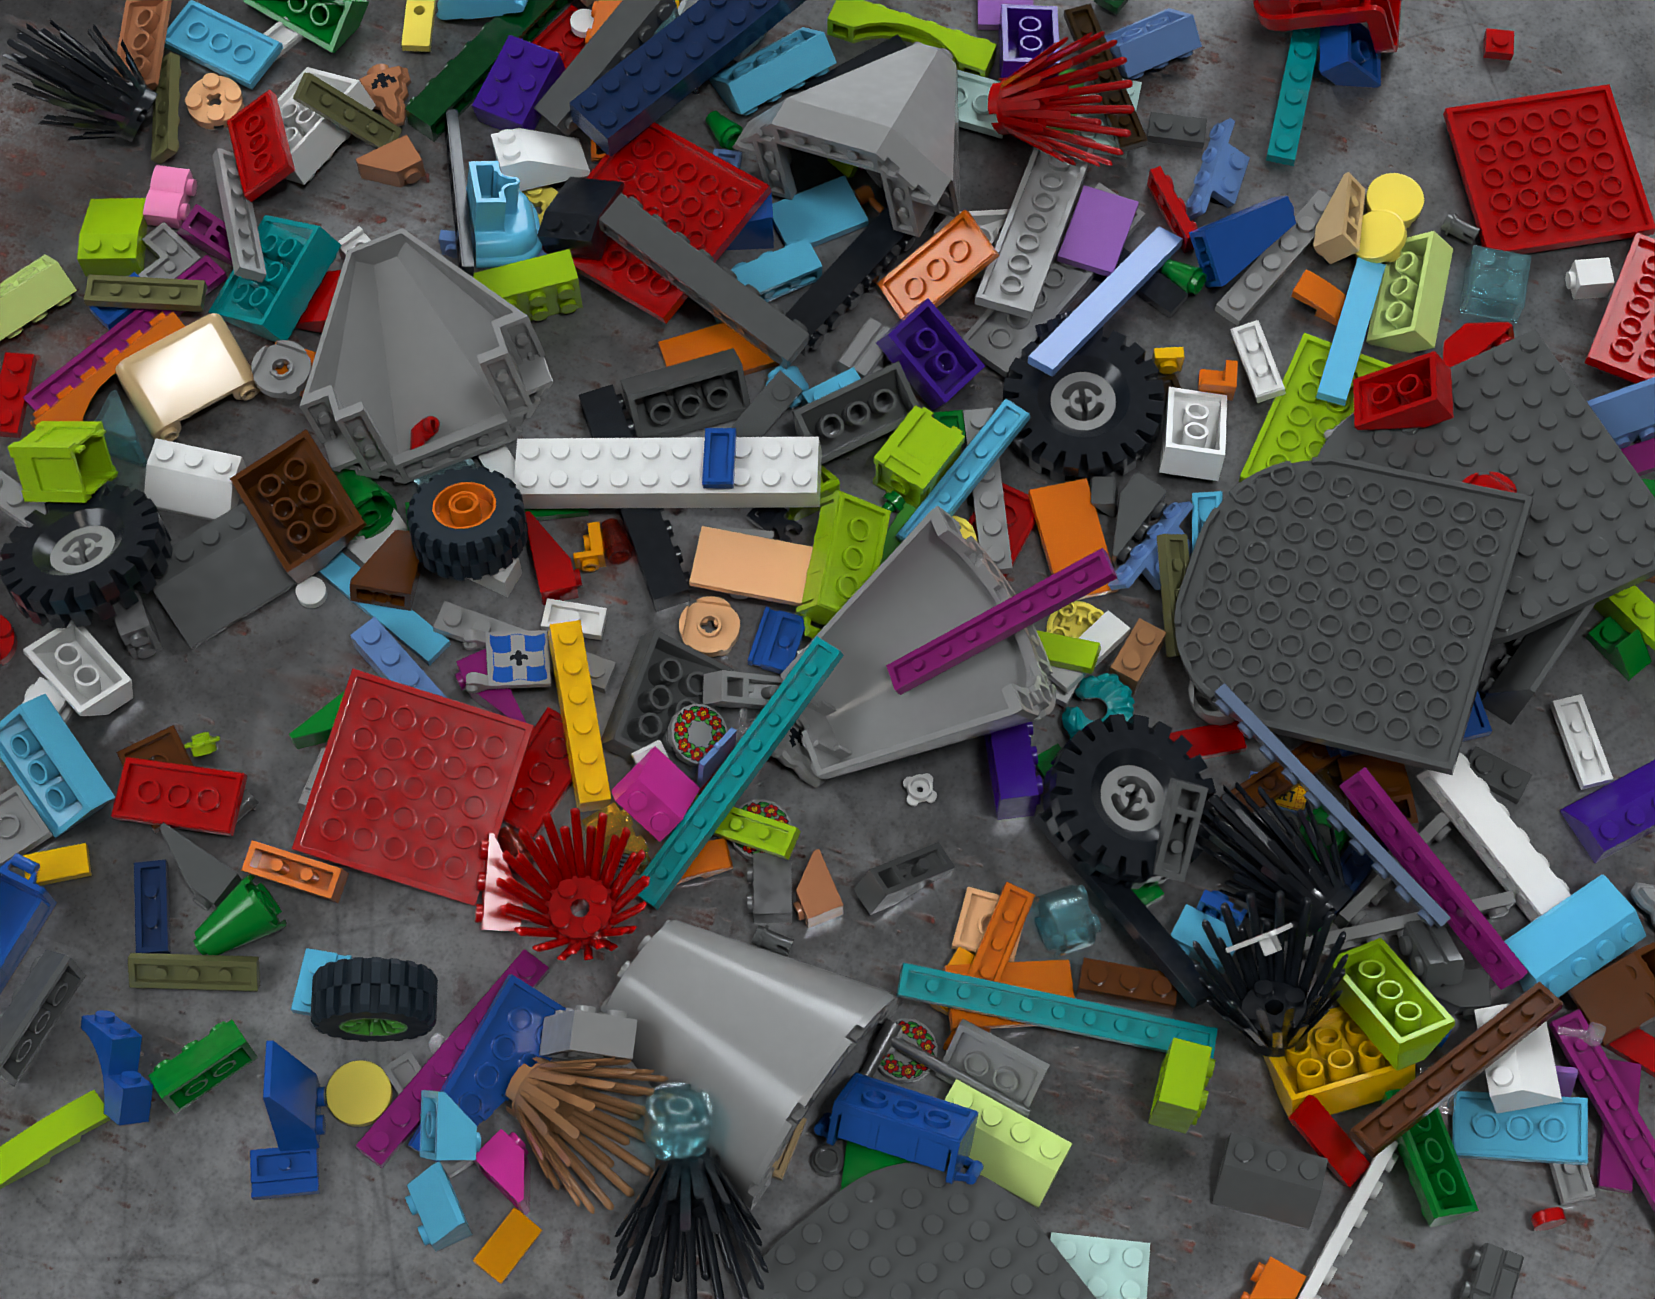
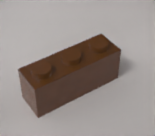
(1126, 986)

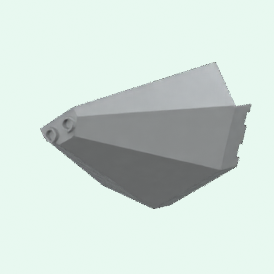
(881, 117)
(415, 343)

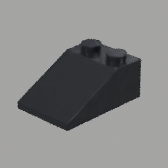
(574, 217)

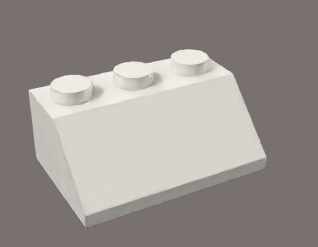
(191, 480)
(81, 670)
(1525, 1073)

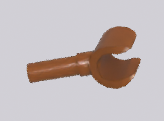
(865, 194)

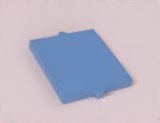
(716, 756)

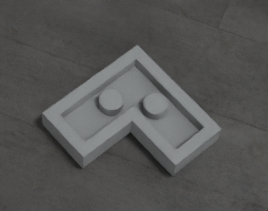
(172, 253)

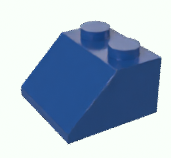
(1349, 56)

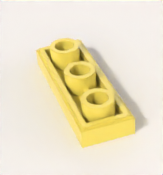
(418, 25)

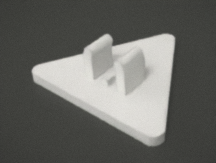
(1268, 941)

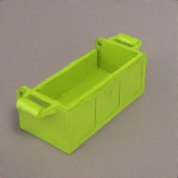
(843, 555)

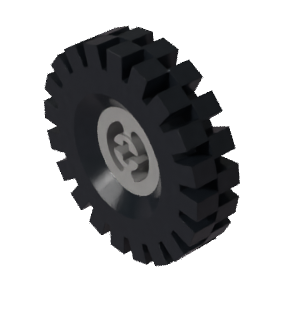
(1100, 445)
(85, 557)
(1089, 801)

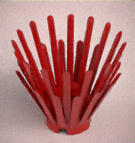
(1028, 105)
(574, 887)

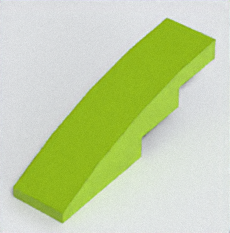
(49, 1137)

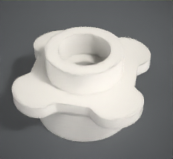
(924, 781)

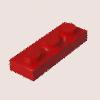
(1171, 206)
(15, 383)

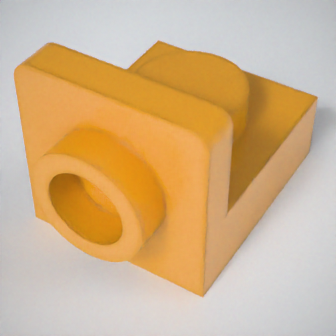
(593, 556)

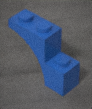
(118, 1049)

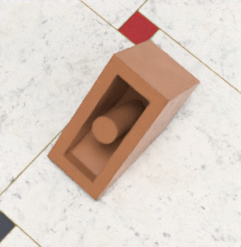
(392, 164)
(817, 894)

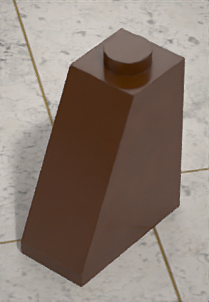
(389, 574)

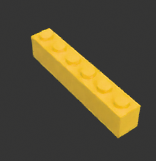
(579, 716)

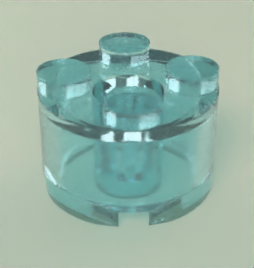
(1066, 920)
(677, 1121)

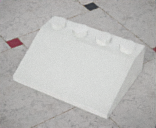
(311, 136)

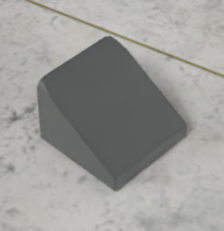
(1105, 494)

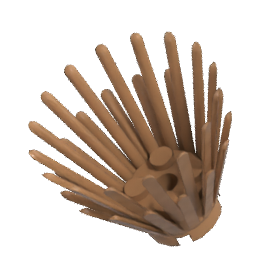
(552, 1102)

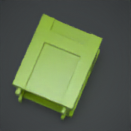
(917, 456)
(63, 461)

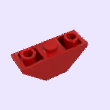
(1475, 339)

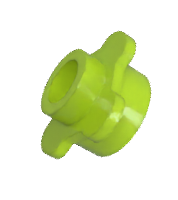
(202, 744)

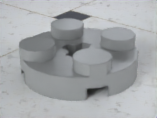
(281, 385)

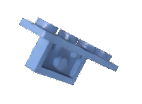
(1219, 173)
(1145, 555)

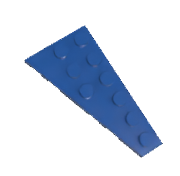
(500, 1045)

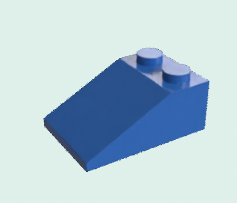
(293, 1100)

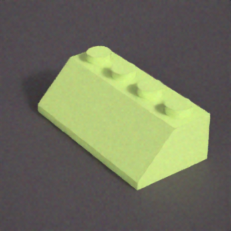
(31, 293)
(1412, 295)
(1011, 1147)

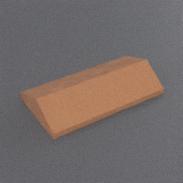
(145, 35)

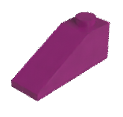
(206, 233)
(494, 700)

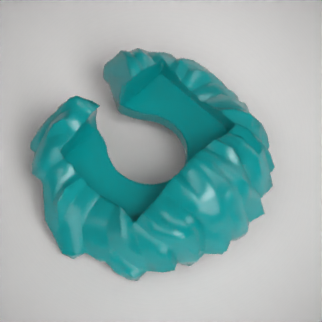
(1104, 687)

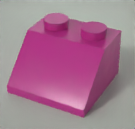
(656, 793)
(506, 1166)

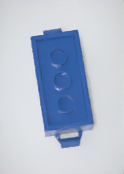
(22, 913)
(904, 1126)

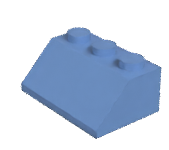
(1154, 42)
(1628, 412)

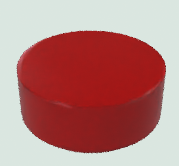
(1548, 1218)

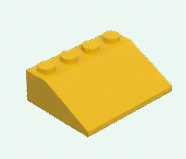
(1336, 1067)

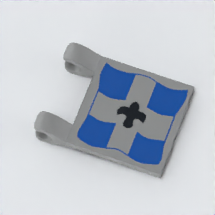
(513, 659)

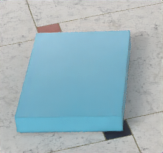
(819, 213)

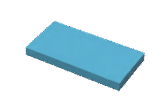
(222, 44)
(1532, 1134)

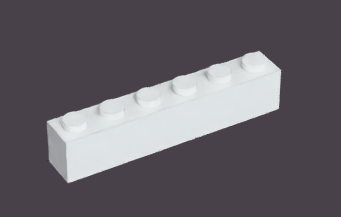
(1496, 838)

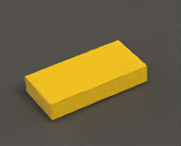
(61, 864)

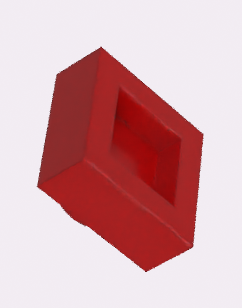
(1498, 44)

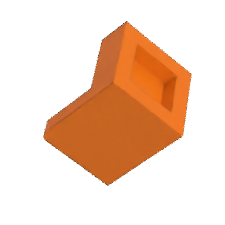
(1219, 382)

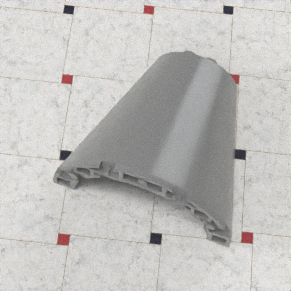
(912, 598)
(745, 1031)

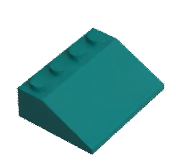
(295, 264)

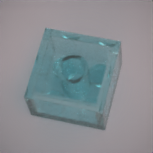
(1495, 283)

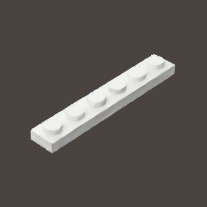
(1352, 1216)

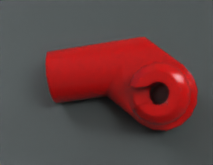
(423, 431)

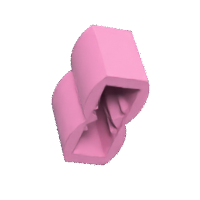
(169, 196)

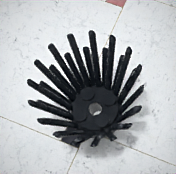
(1273, 1006)
(690, 1195)

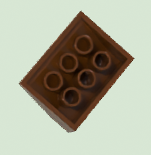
(299, 505)

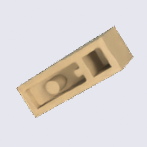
(1341, 222)

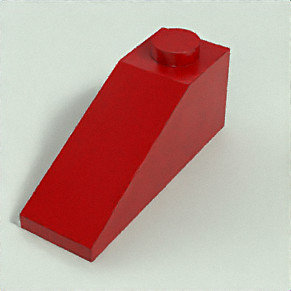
(552, 565)

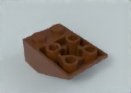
(1392, 779)
(1620, 994)

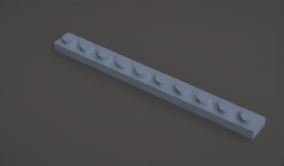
(1338, 816)

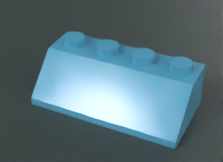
(774, 70)
(51, 766)
(1576, 937)

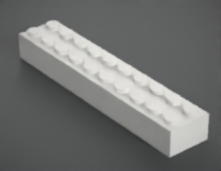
(665, 473)

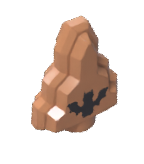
(388, 91)

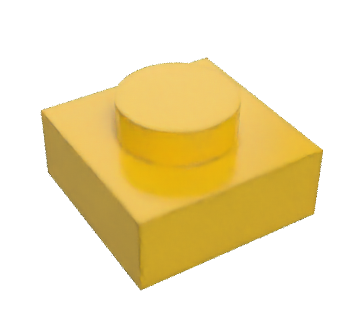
(1168, 359)

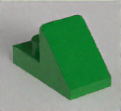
(1622, 650)

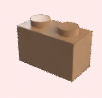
(1138, 654)

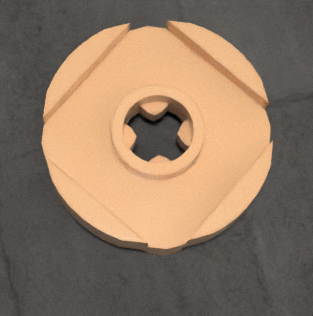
(212, 88)
(698, 614)

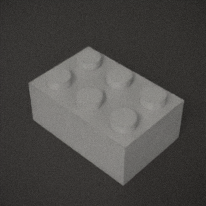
(588, 1035)

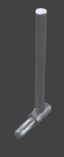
(891, 1039)

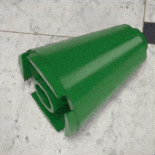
(370, 500)
(239, 919)

